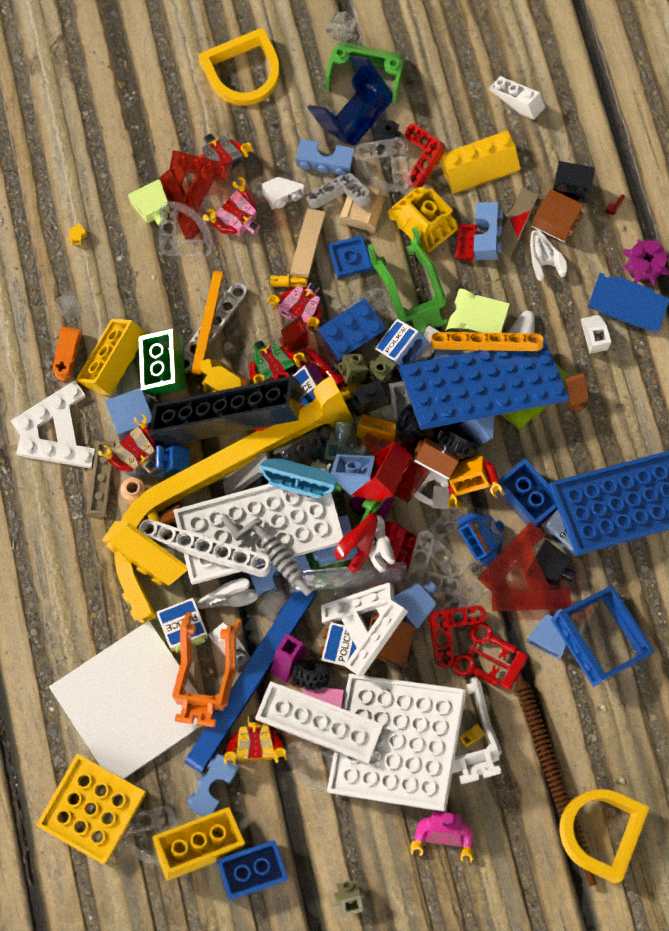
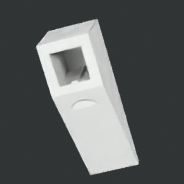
(521, 98)

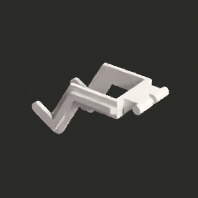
(480, 761)

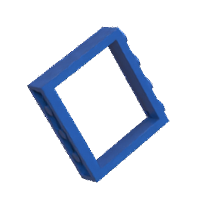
(581, 650)

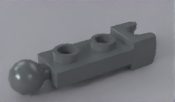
(304, 445)

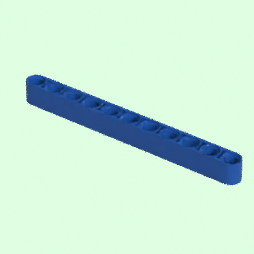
(249, 680)

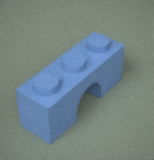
(309, 158)
(488, 244)
(265, 584)
(202, 802)

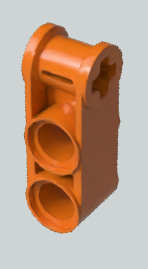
(66, 352)

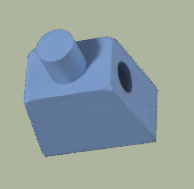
(417, 602)
(547, 638)

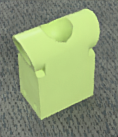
(477, 314)

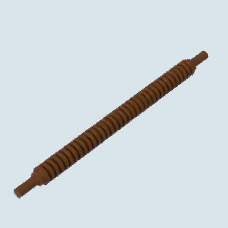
(522, 687)

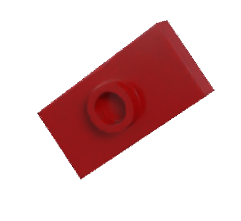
(465, 242)

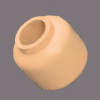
(132, 485)

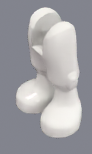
(381, 548)

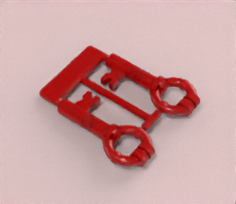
(513, 670)

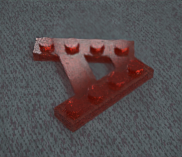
(206, 172)
(539, 595)

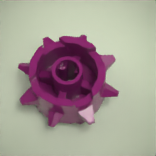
(646, 261)

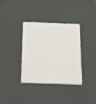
(440, 497)

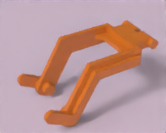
(199, 705)

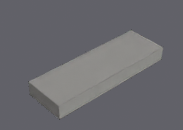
(245, 475)

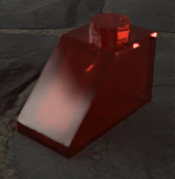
(294, 335)

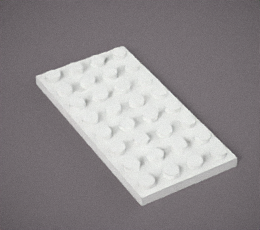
(295, 520)

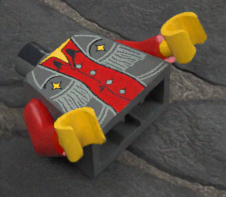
(225, 150)

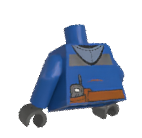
(481, 536)

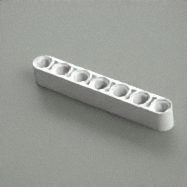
(212, 553)

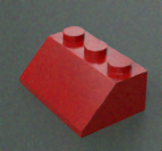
(386, 473)

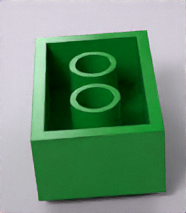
(162, 362)

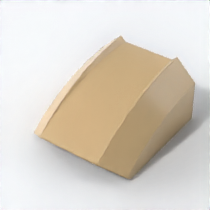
(365, 216)

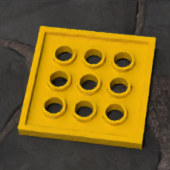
(77, 813)

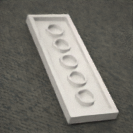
(319, 722)

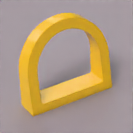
(233, 48)
(637, 817)

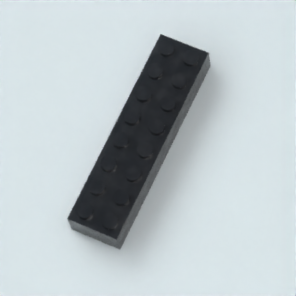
(226, 411)

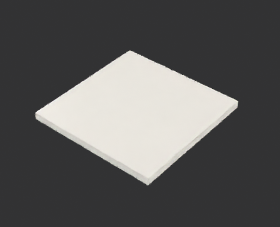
(126, 702)
(414, 748)

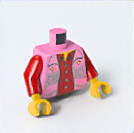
(236, 213)
(300, 303)

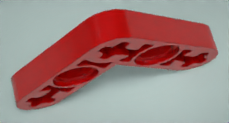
(429, 149)
(447, 623)

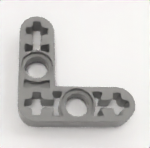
(339, 186)

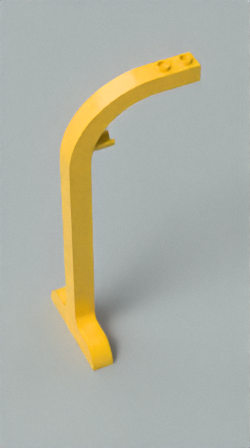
(324, 409)

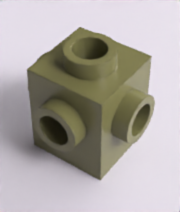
(353, 368)
(381, 369)
(349, 897)

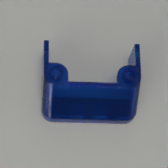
(362, 109)

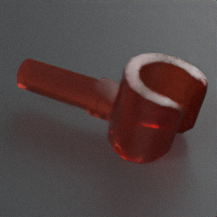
(612, 208)

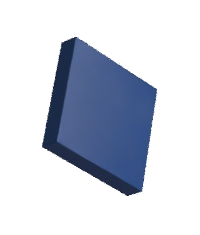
(350, 257)

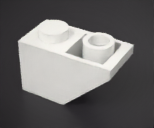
(281, 191)
(596, 334)
(241, 654)

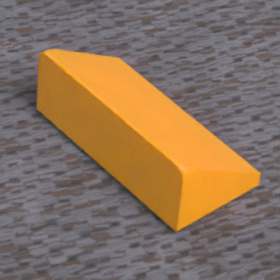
(377, 427)

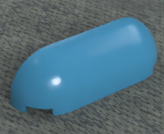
(297, 477)

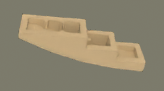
(307, 243)

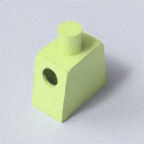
(148, 201)

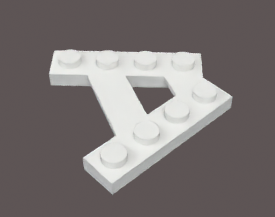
(56, 407)
(367, 641)

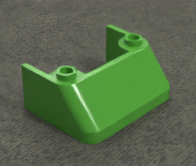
(390, 61)

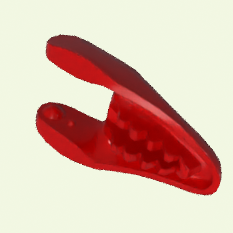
(359, 537)

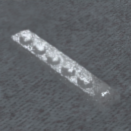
(344, 578)

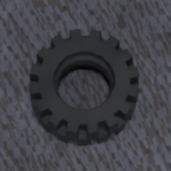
(310, 674)

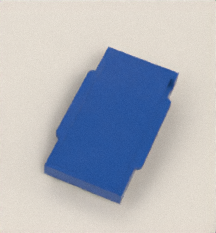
(628, 302)

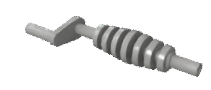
(278, 554)

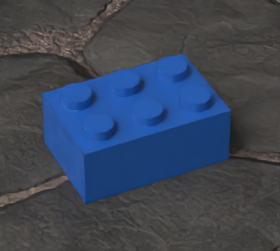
(351, 330)
(528, 493)
(252, 870)

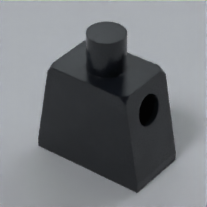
(369, 398)
(554, 563)

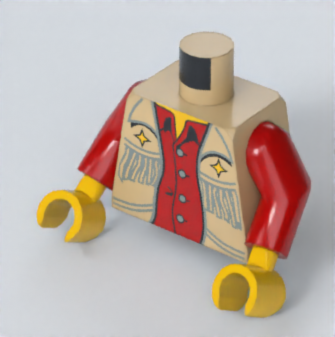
(134, 451)

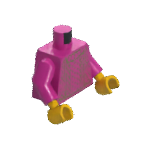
(444, 829)

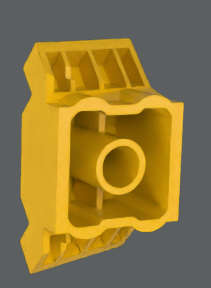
(428, 213)
(220, 376)

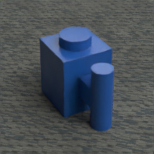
(174, 459)

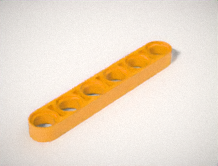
(207, 322)
(506, 343)

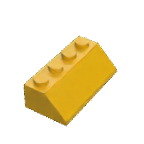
(480, 162)
(111, 357)
(144, 553)
(198, 843)

